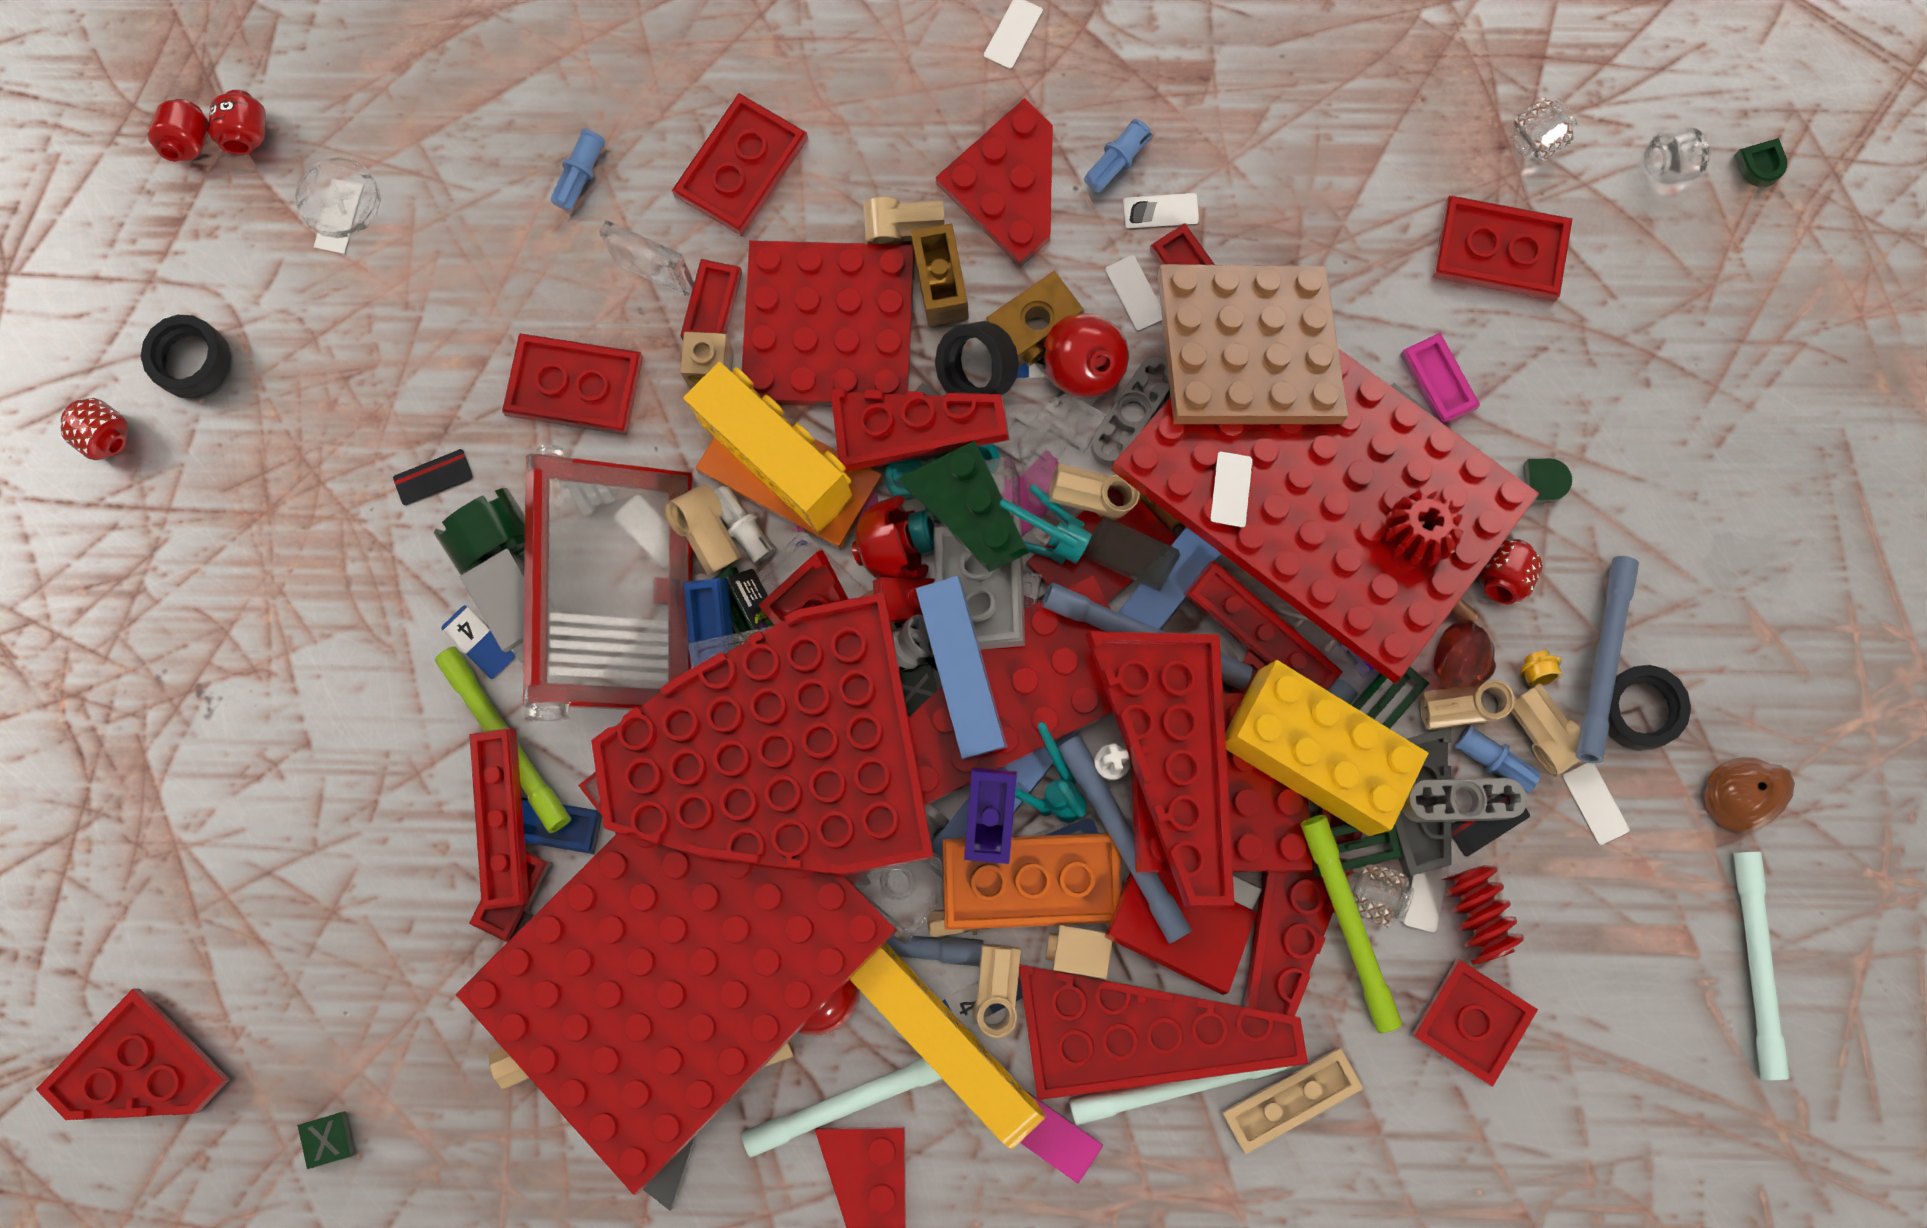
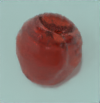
(1464, 656)

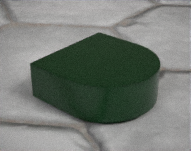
(1762, 163)
(1549, 478)

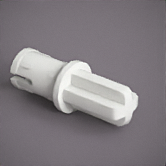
(744, 527)
(1112, 762)

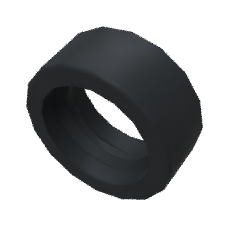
(167, 333)
(1002, 353)
(1677, 701)

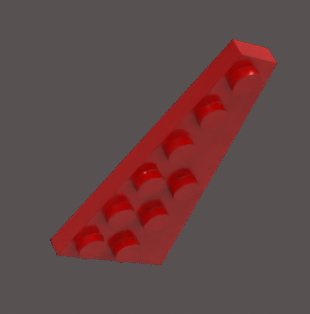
(1123, 1036)

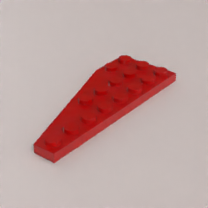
(1043, 681)

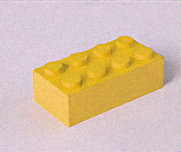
(771, 447)
(1324, 749)

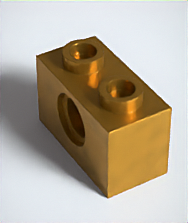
(940, 275)
(1044, 299)

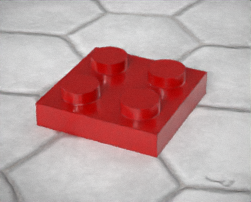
(1474, 1022)

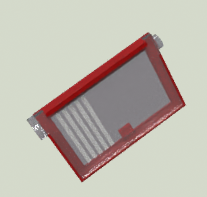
(601, 585)

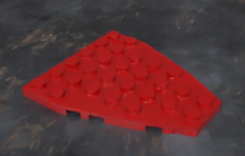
(777, 751)

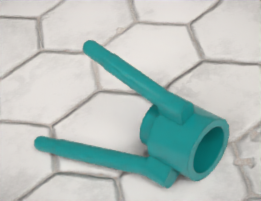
(1068, 540)
(1060, 795)

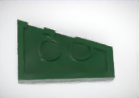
(967, 502)

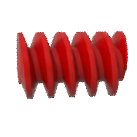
(1484, 913)

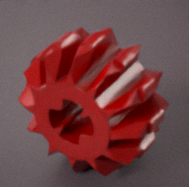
(1423, 528)

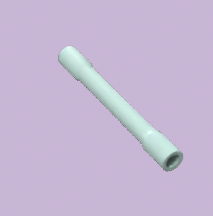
(1769, 1039)
(1109, 1103)
(782, 1129)

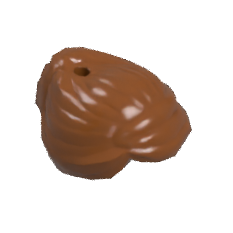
(1736, 795)

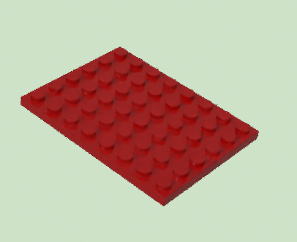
(1323, 509)
(667, 989)

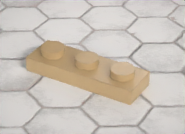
(1292, 1100)

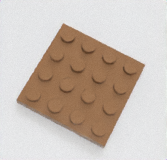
(1251, 345)

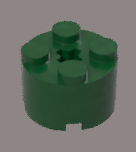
(483, 531)

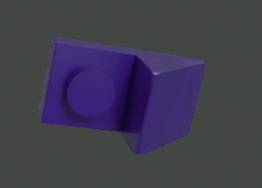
(990, 815)

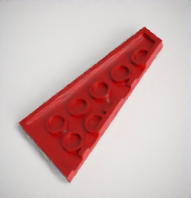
(1173, 727)

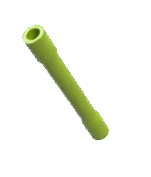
(465, 682)
(1376, 991)

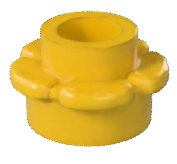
(1541, 668)

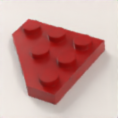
(1007, 182)
(133, 1068)

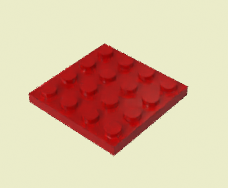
(827, 319)
(1262, 819)

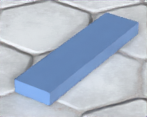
(961, 668)

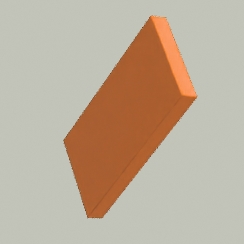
(728, 471)
(1045, 883)

